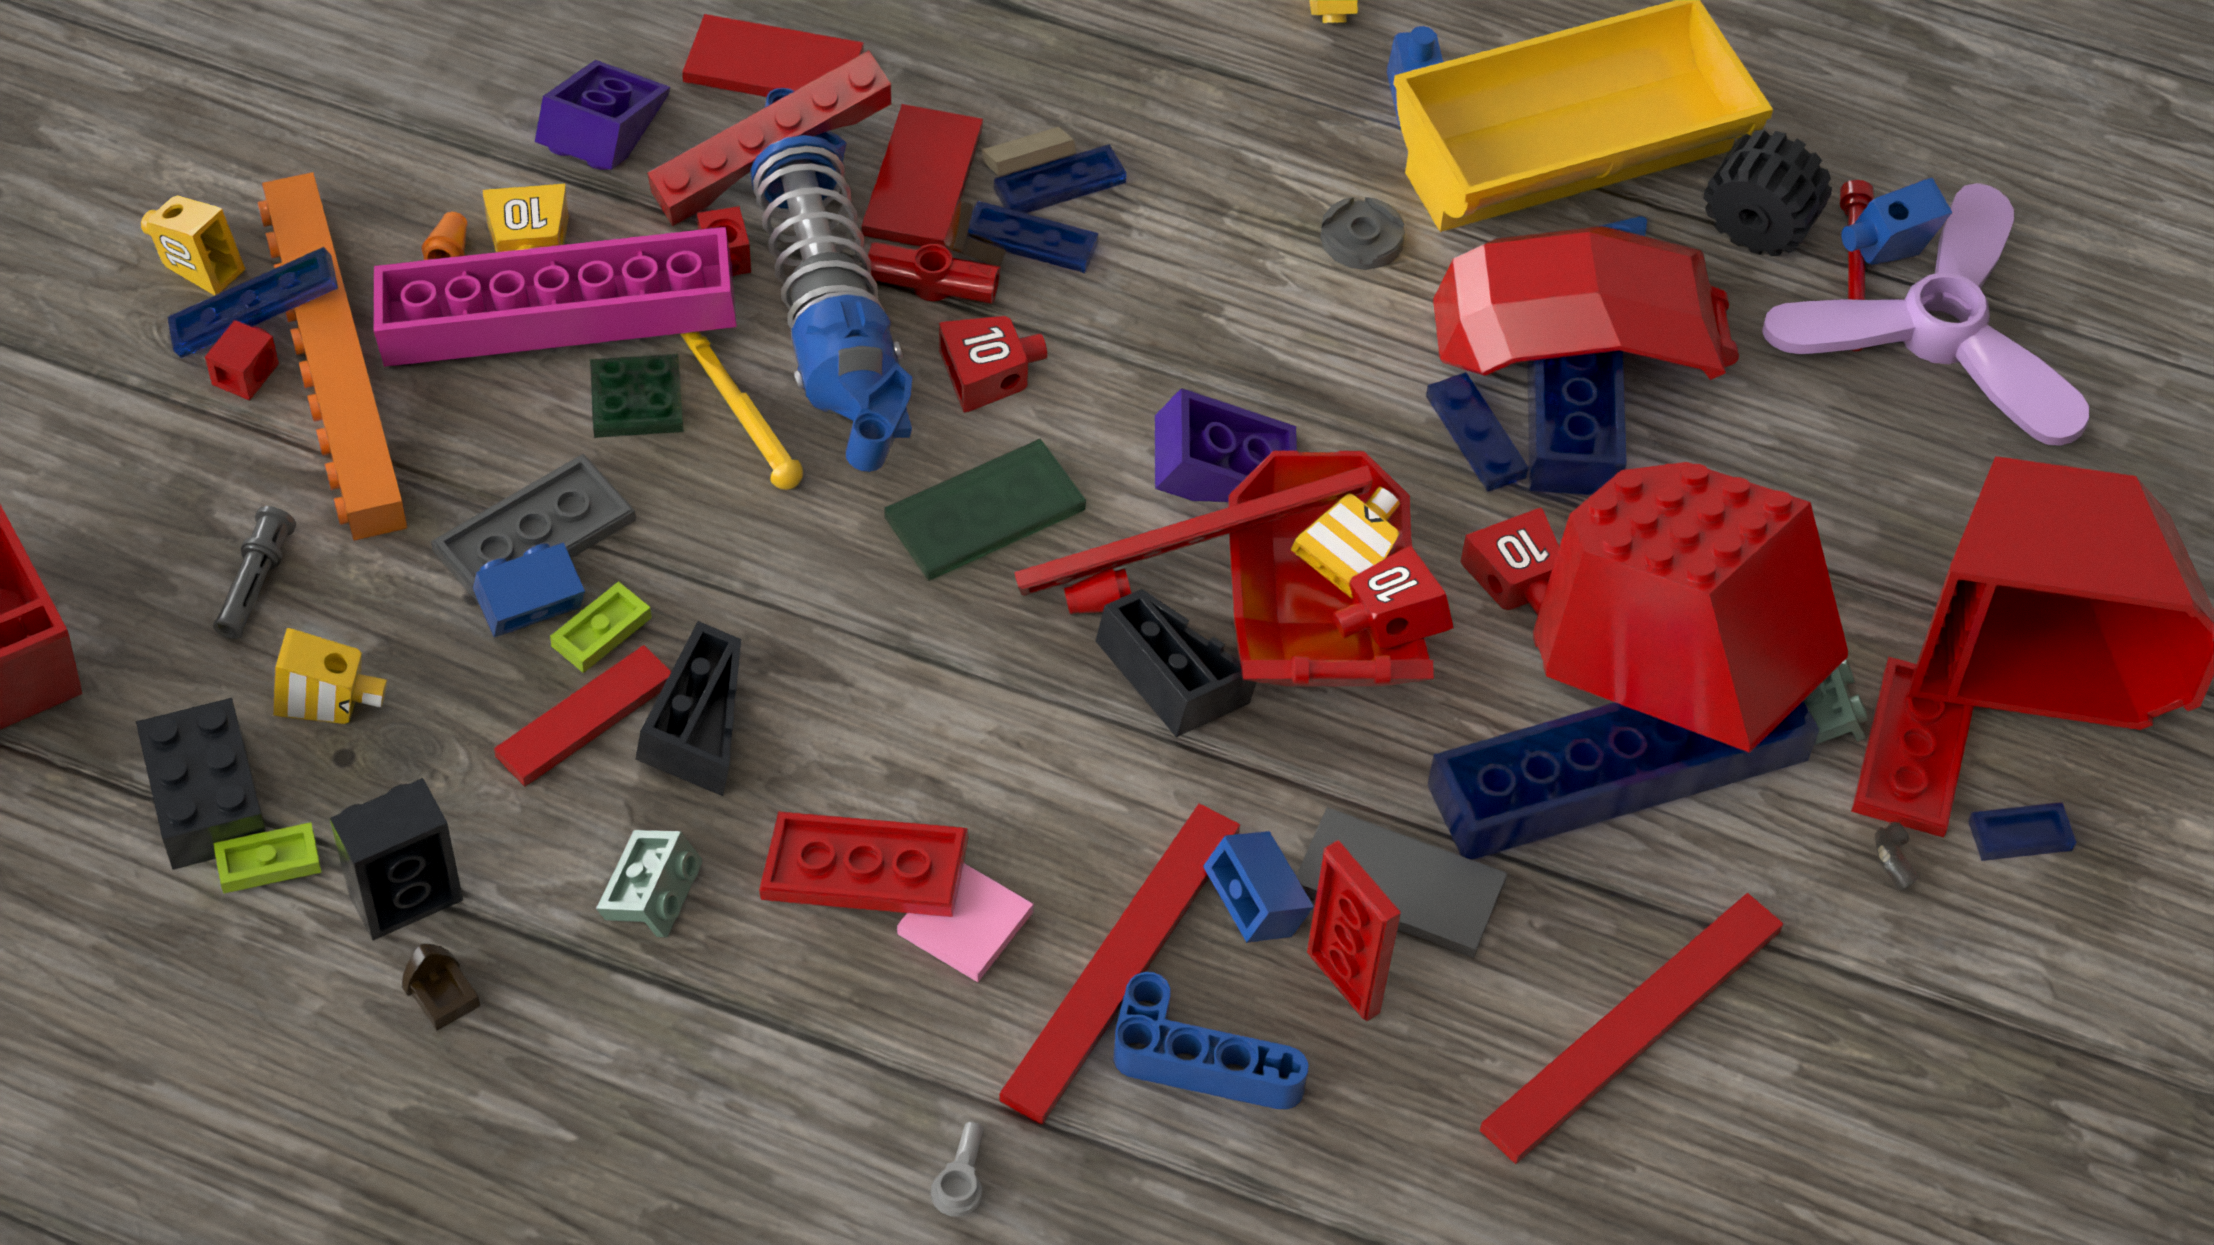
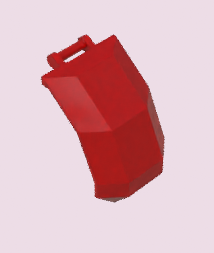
(1581, 297)
(1288, 607)

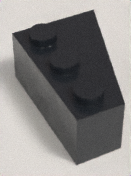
(1170, 664)
(694, 713)

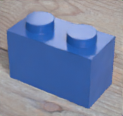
(528, 588)
(1258, 886)

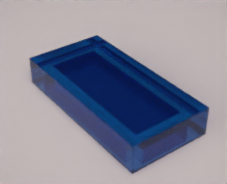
(2022, 831)

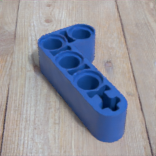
(1211, 1051)

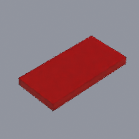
(761, 56)
(922, 176)
(1911, 755)
(864, 864)
(1353, 931)

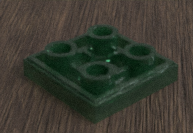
(636, 395)

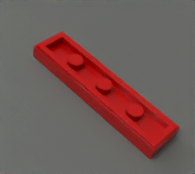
(583, 716)

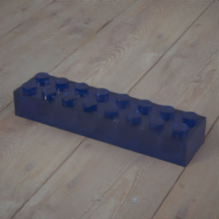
(1591, 772)

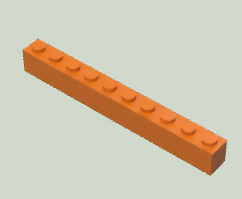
(334, 368)

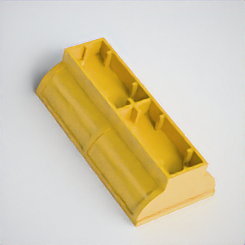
(1573, 112)

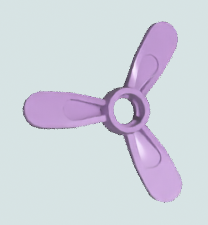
(1967, 254)

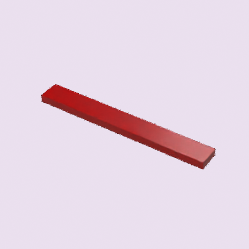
(1193, 531)
(1123, 954)
(1630, 1028)

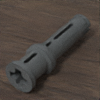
(259, 555)

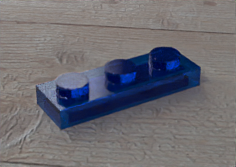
(1477, 432)

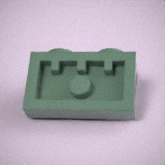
(1835, 708)
(651, 880)

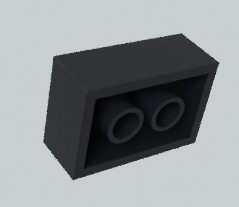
(199, 780)
(397, 858)

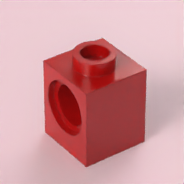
(736, 234)
(242, 360)

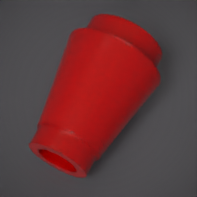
(1097, 591)

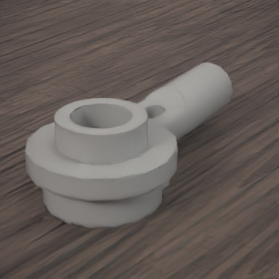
(957, 1188)

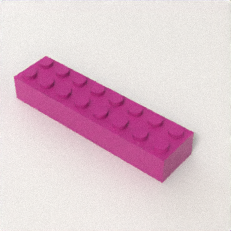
(553, 296)

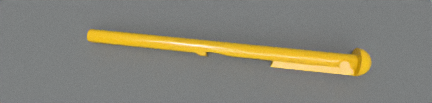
(786, 472)

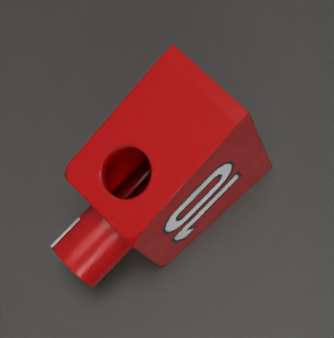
(987, 359)
(1513, 559)
(1395, 602)

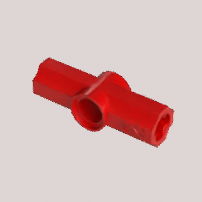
(934, 272)

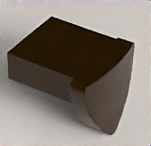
(970, 244)
(438, 985)

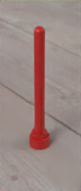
(1854, 198)

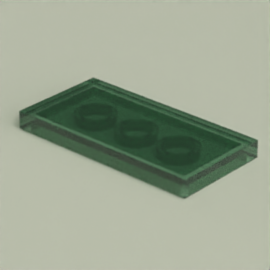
(984, 509)

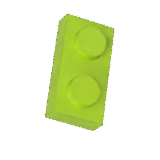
(600, 627)
(267, 857)

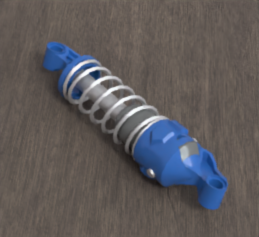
(834, 306)

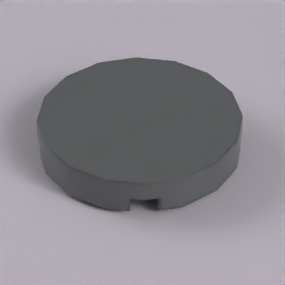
(1362, 233)

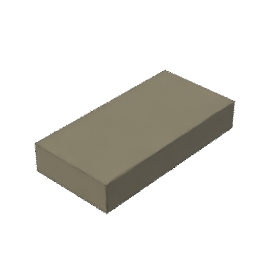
(1029, 151)

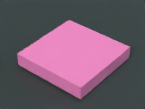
(980, 929)

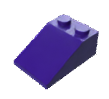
(599, 114)
(1212, 446)

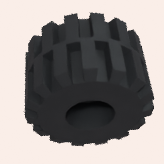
(1767, 193)

